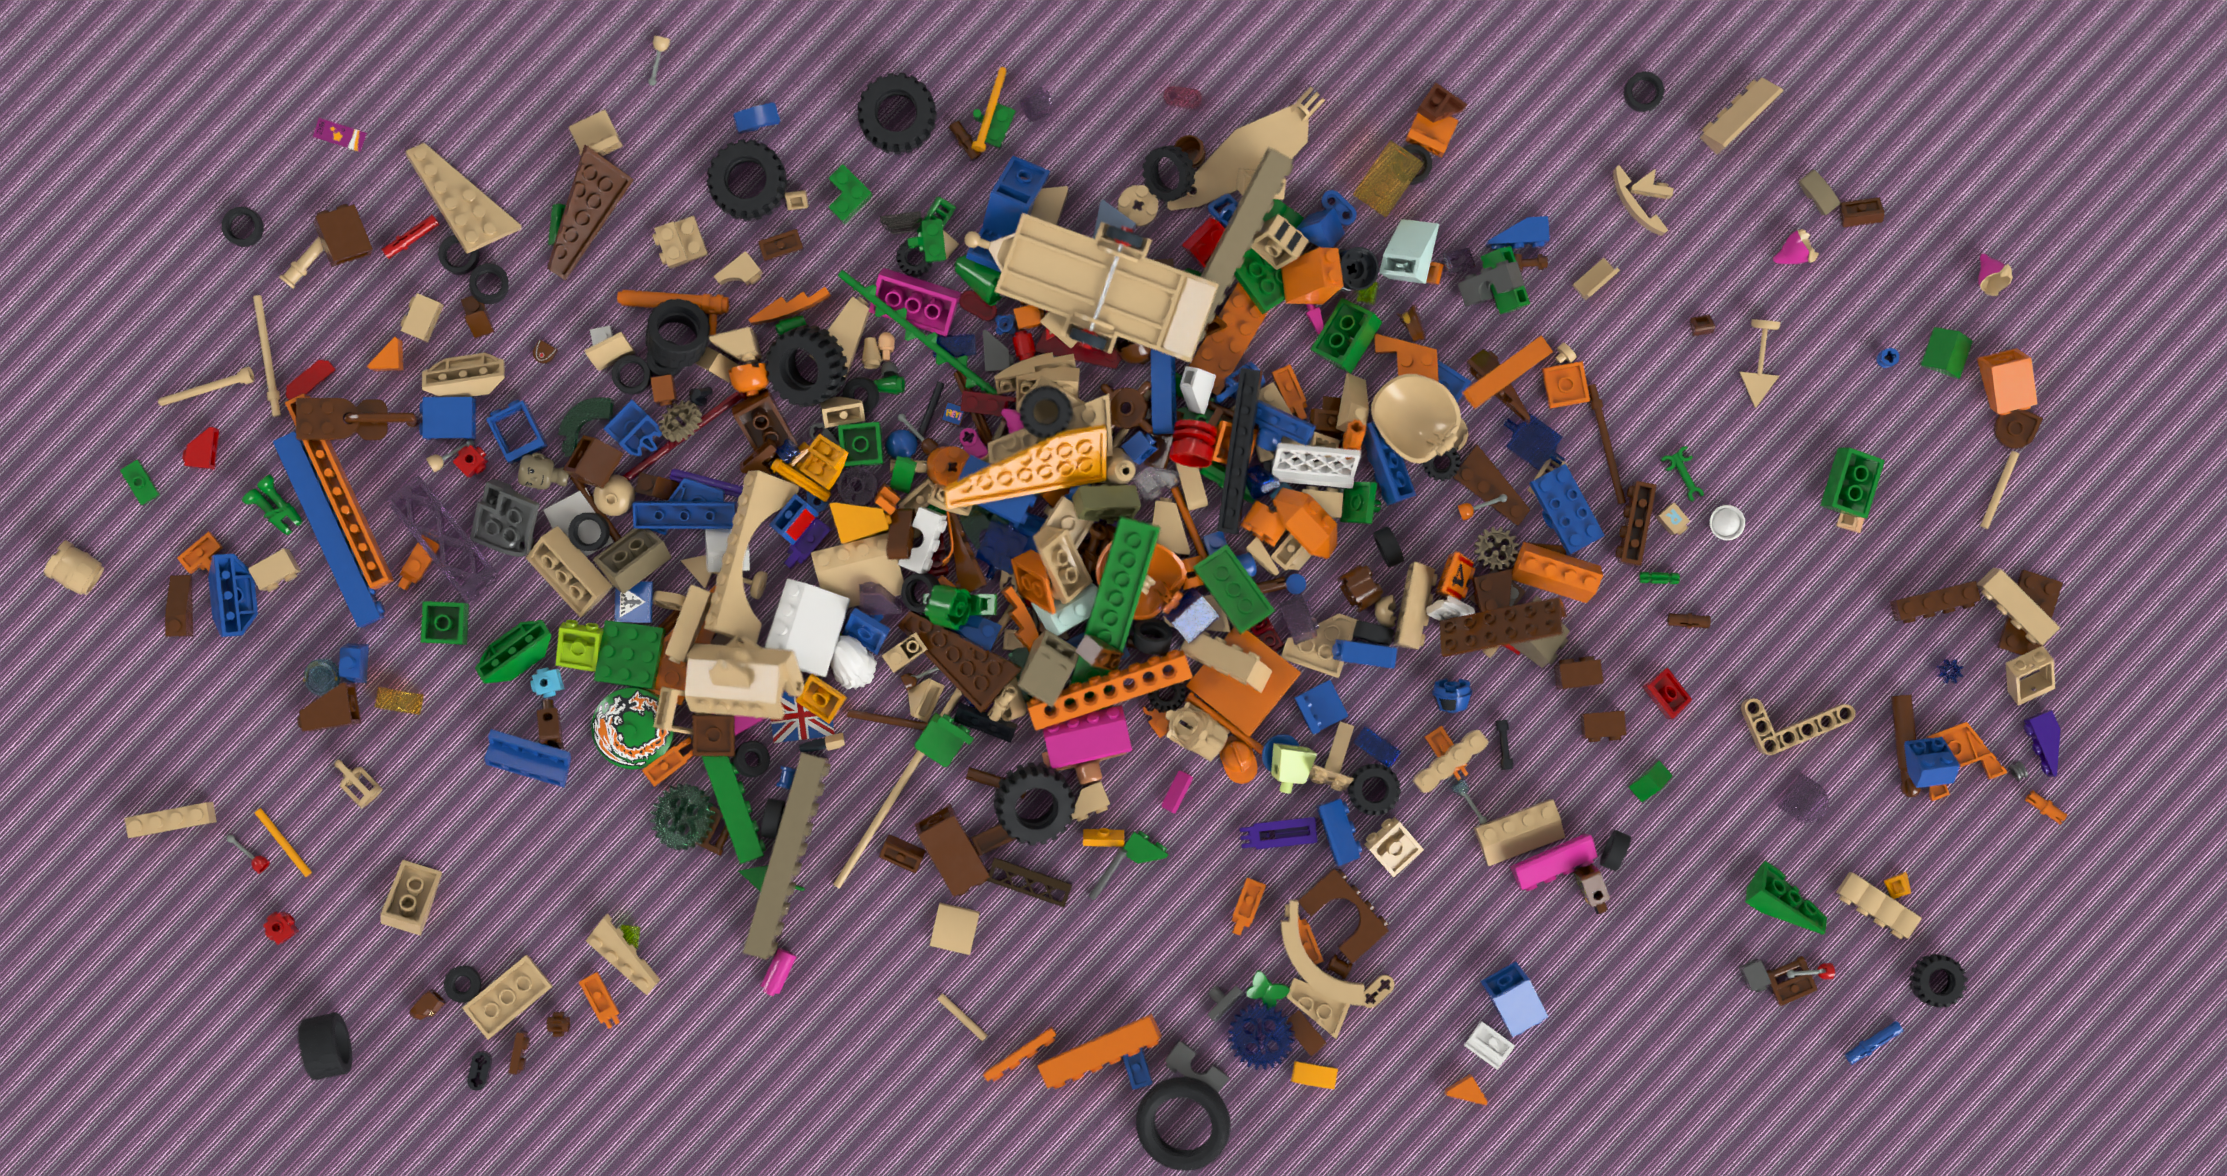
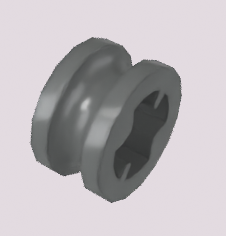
(2018, 771)

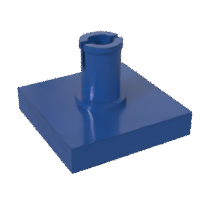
(867, 630)

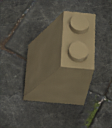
(1543, 650)

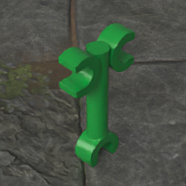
(1677, 460)

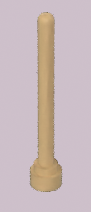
(245, 376)

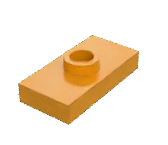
(1103, 837)

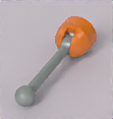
(1467, 510)

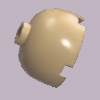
(615, 497)

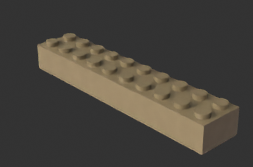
(786, 854)

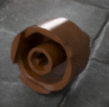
(1360, 588)

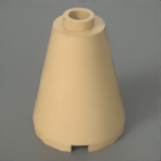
(1119, 468)

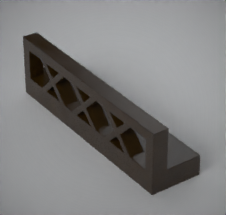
(1033, 875)

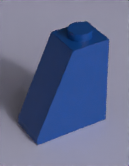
(1364, 653)

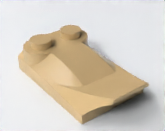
(1062, 563)

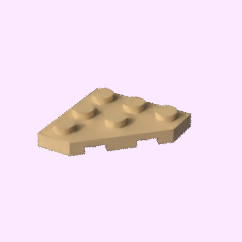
(1317, 652)

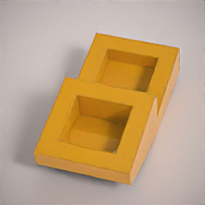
(1314, 1075)

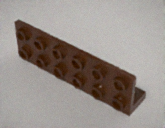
(1502, 627)

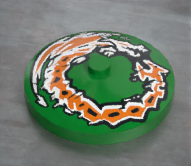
(626, 731)

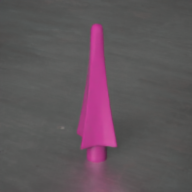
(1315, 317)

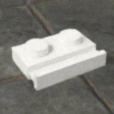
(1448, 609)
(1489, 1045)

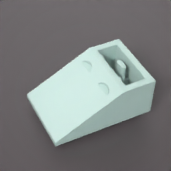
(1410, 251)

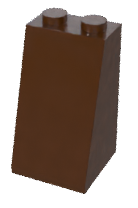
(952, 851)

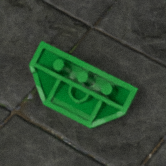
(514, 652)

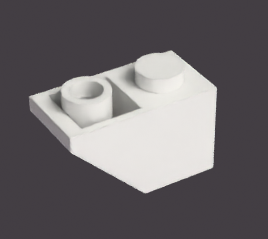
(1197, 388)

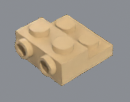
(680, 242)
(1393, 846)

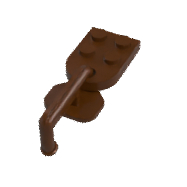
(325, 419)

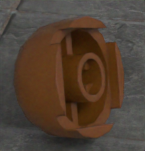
(1133, 352)

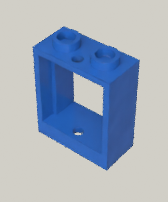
(530, 448)

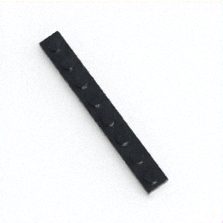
(1239, 450)

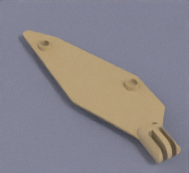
(1244, 149)

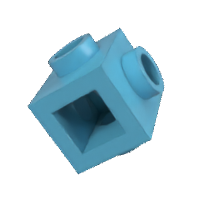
(554, 682)

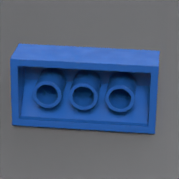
(1388, 467)

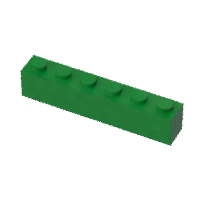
(734, 808)

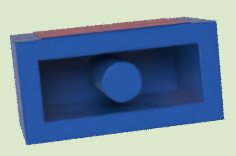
(794, 519)

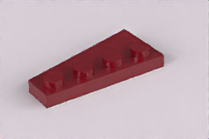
(1082, 354)

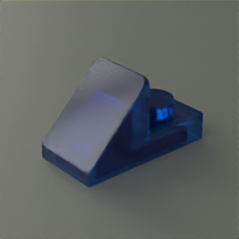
(1260, 481)

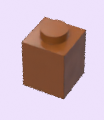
(664, 390)

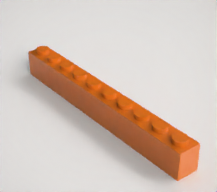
(346, 507)

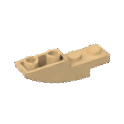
(1006, 379)

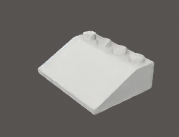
(808, 624)

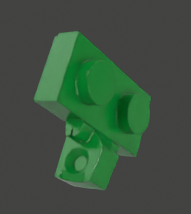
(930, 241)

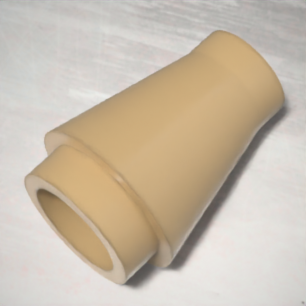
(871, 355)

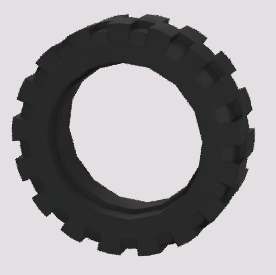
(1184, 167)

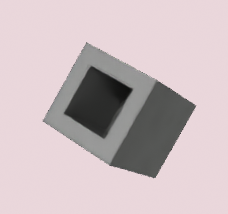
(1755, 975)

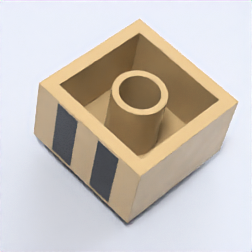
(1278, 242)

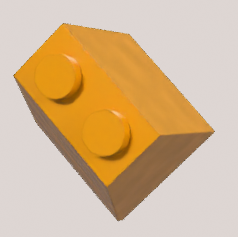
(859, 521)

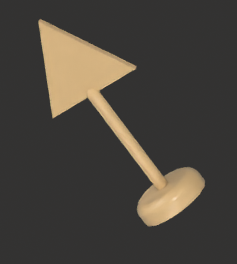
(1758, 383)
(698, 568)

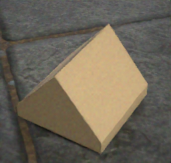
(796, 200)

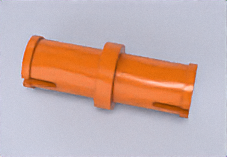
(2046, 807)

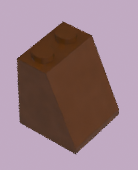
(332, 710)

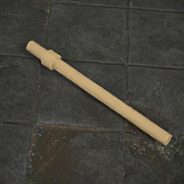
(272, 394)

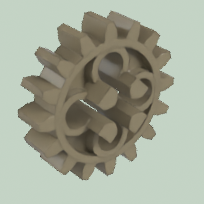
(688, 413)
(1507, 551)

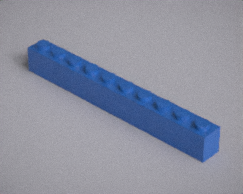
(328, 531)

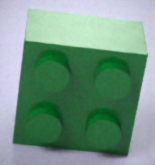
(862, 443)
(444, 623)

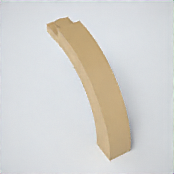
(1334, 988)

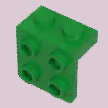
(942, 739)

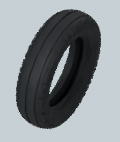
(1164, 1153)

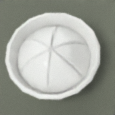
(1727, 522)

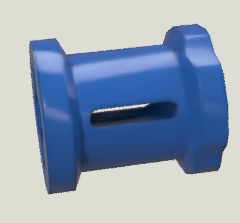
(1887, 363)
(787, 777)

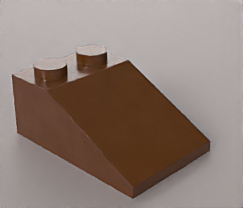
(762, 419)

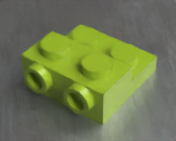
(578, 645)

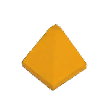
(1898, 885)

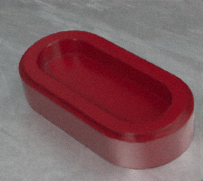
(976, 306)

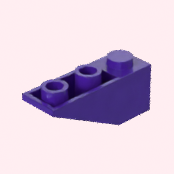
(2046, 739)

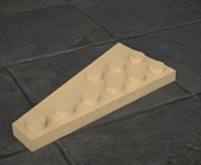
(466, 209)

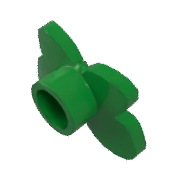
(1265, 990)

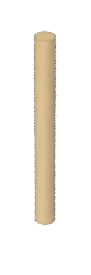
(1999, 489)

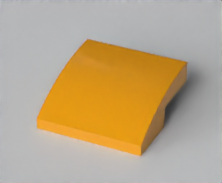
(824, 462)

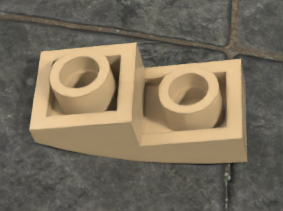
(937, 499)

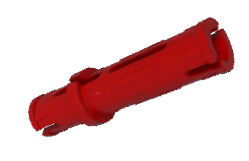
(403, 241)

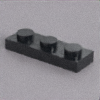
(980, 721)

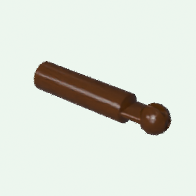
(1904, 731)

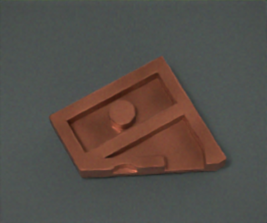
(1440, 104)

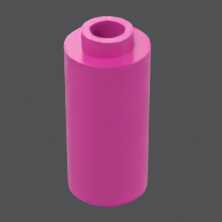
(778, 972)

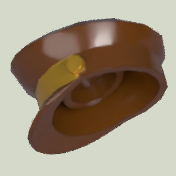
(1413, 323)

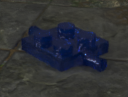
(1534, 442)
(1001, 545)

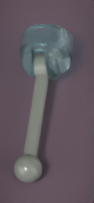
(1461, 788)

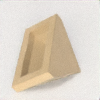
(924, 699)

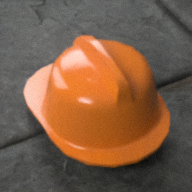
(1238, 760)

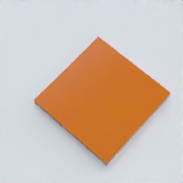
(1241, 702)

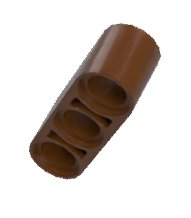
(901, 534)

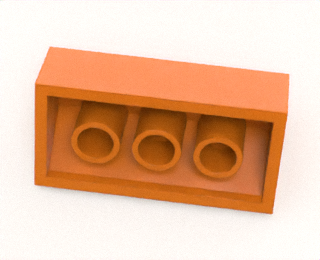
(1557, 572)

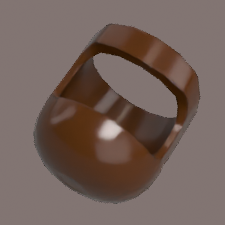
(1194, 148)

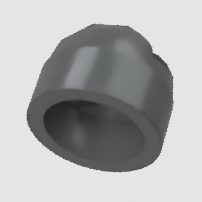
(889, 369)

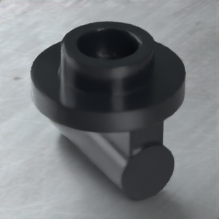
(698, 396)

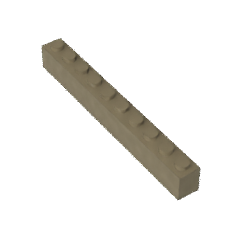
(1244, 223)

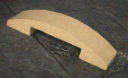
(1653, 224)

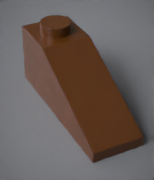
(179, 607)

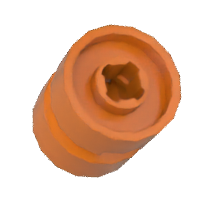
(1195, 581)

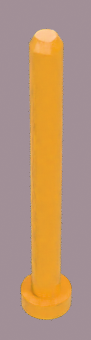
(979, 144)

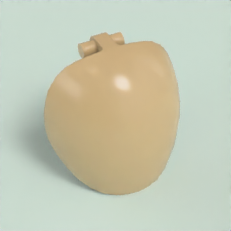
(1416, 417)

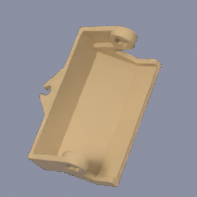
(741, 679)

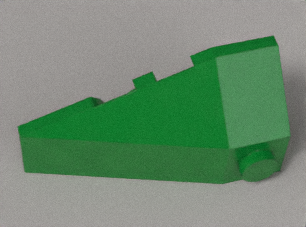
(1777, 898)

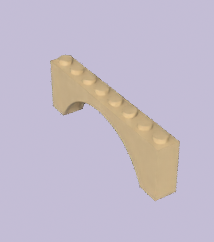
(729, 609)

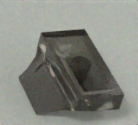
(901, 222)

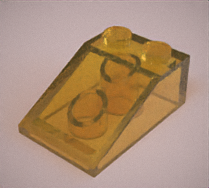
(1388, 178)

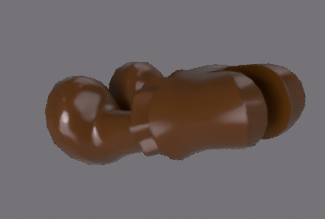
(1090, 557)

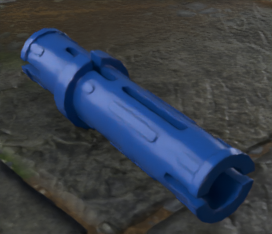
(1866, 1047)

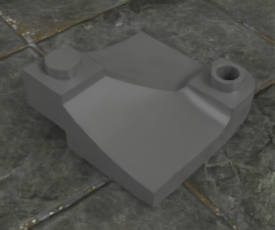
(505, 520)

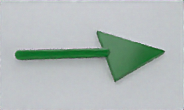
(757, 875)

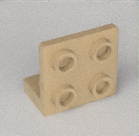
(596, 133)

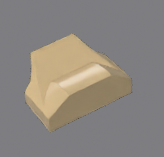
(1290, 554)

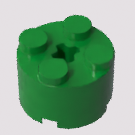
(948, 606)

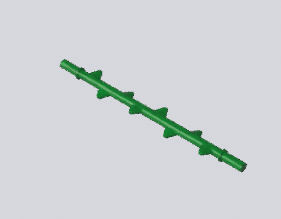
(913, 332)

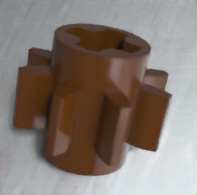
(558, 1024)

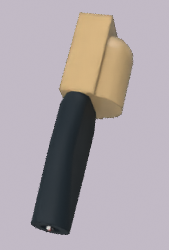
(830, 742)

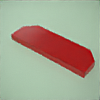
(309, 379)

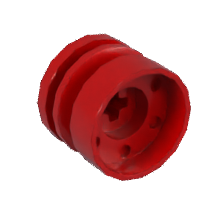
(1193, 443)

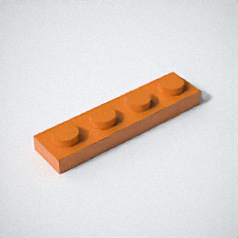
(1028, 1050)

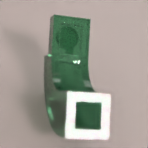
(581, 414)

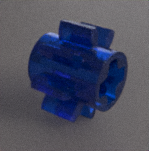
(1946, 667)

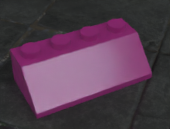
(926, 303)
(1087, 737)
(1554, 861)

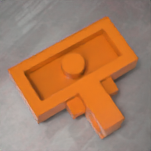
(200, 553)

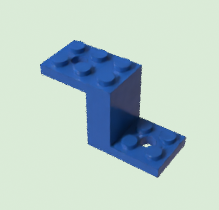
(1006, 205)

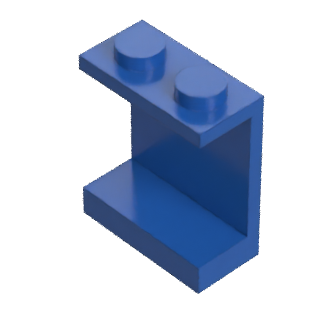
(448, 417)

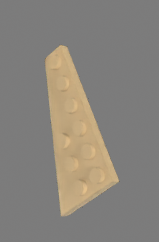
(1085, 415)

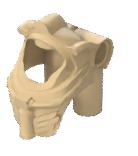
(1200, 735)

